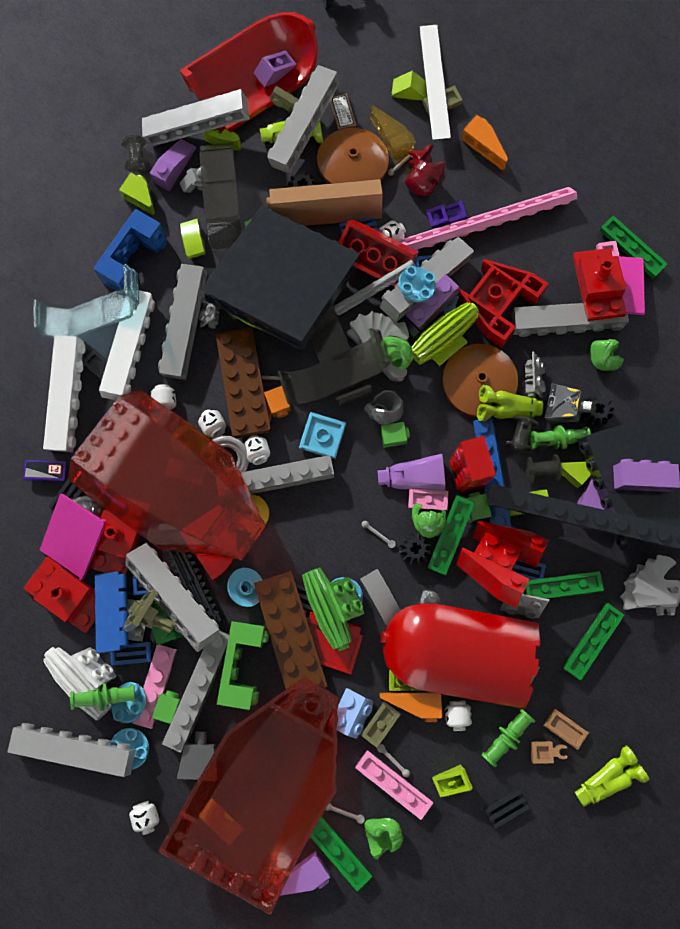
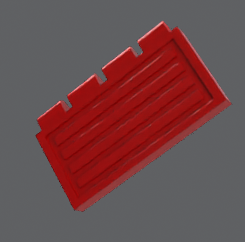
(331, 657)

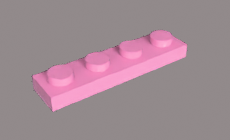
(156, 683)
(394, 784)

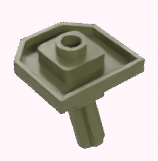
(143, 613)

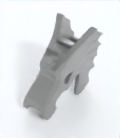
(388, 327)
(649, 588)

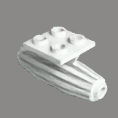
(79, 674)

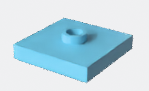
(322, 435)

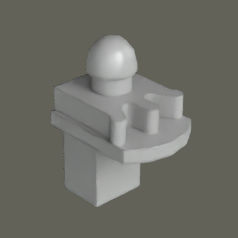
(191, 180)

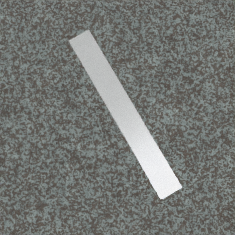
(435, 82)

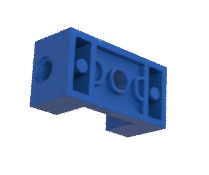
(136, 230)

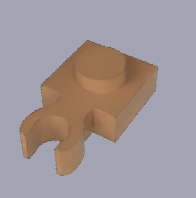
(544, 752)

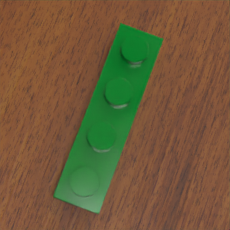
(633, 246)
(451, 535)
(565, 585)
(593, 641)
(340, 854)

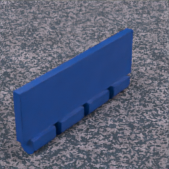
(107, 612)

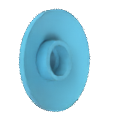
(243, 577)

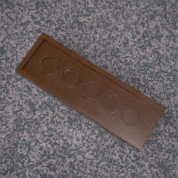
(243, 383)
(289, 630)

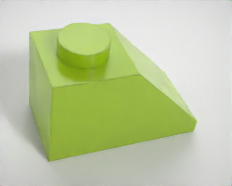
(137, 192)

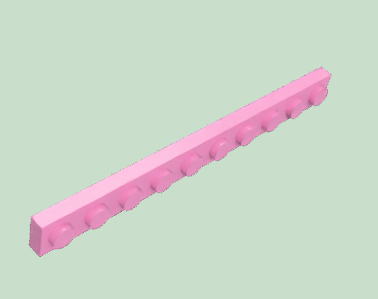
(491, 218)

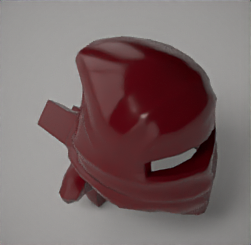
(424, 175)

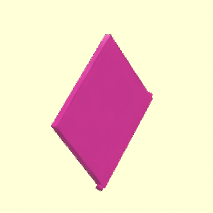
(634, 280)
(72, 536)

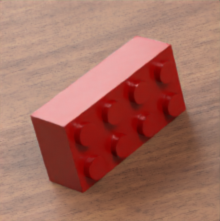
(377, 251)
(472, 465)

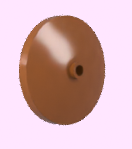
(352, 157)
(463, 371)

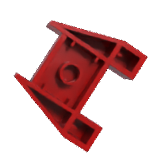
(497, 293)
(496, 557)

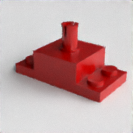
(600, 284)
(113, 545)
(63, 594)

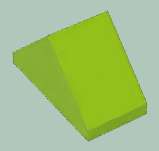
(409, 87)
(575, 472)
(452, 781)

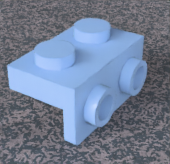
(352, 713)

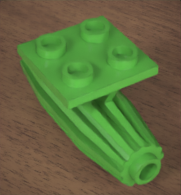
(333, 606)

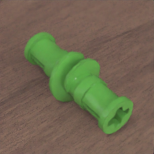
(558, 437)
(102, 697)
(508, 737)

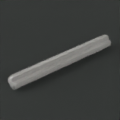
(371, 289)

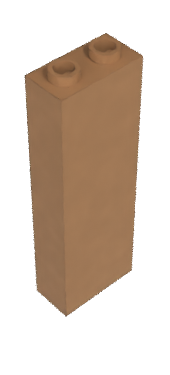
(328, 202)

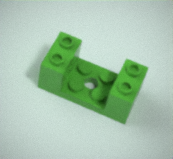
(232, 693)

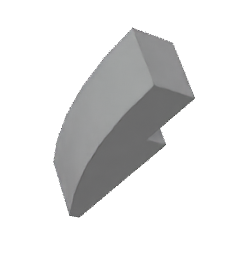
(380, 595)

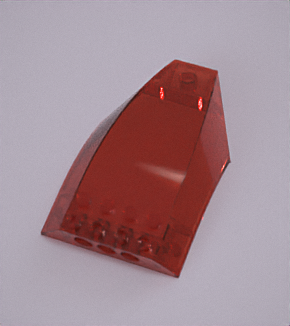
(167, 480)
(261, 796)

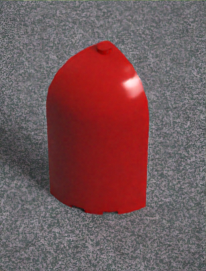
(234, 62)
(463, 653)

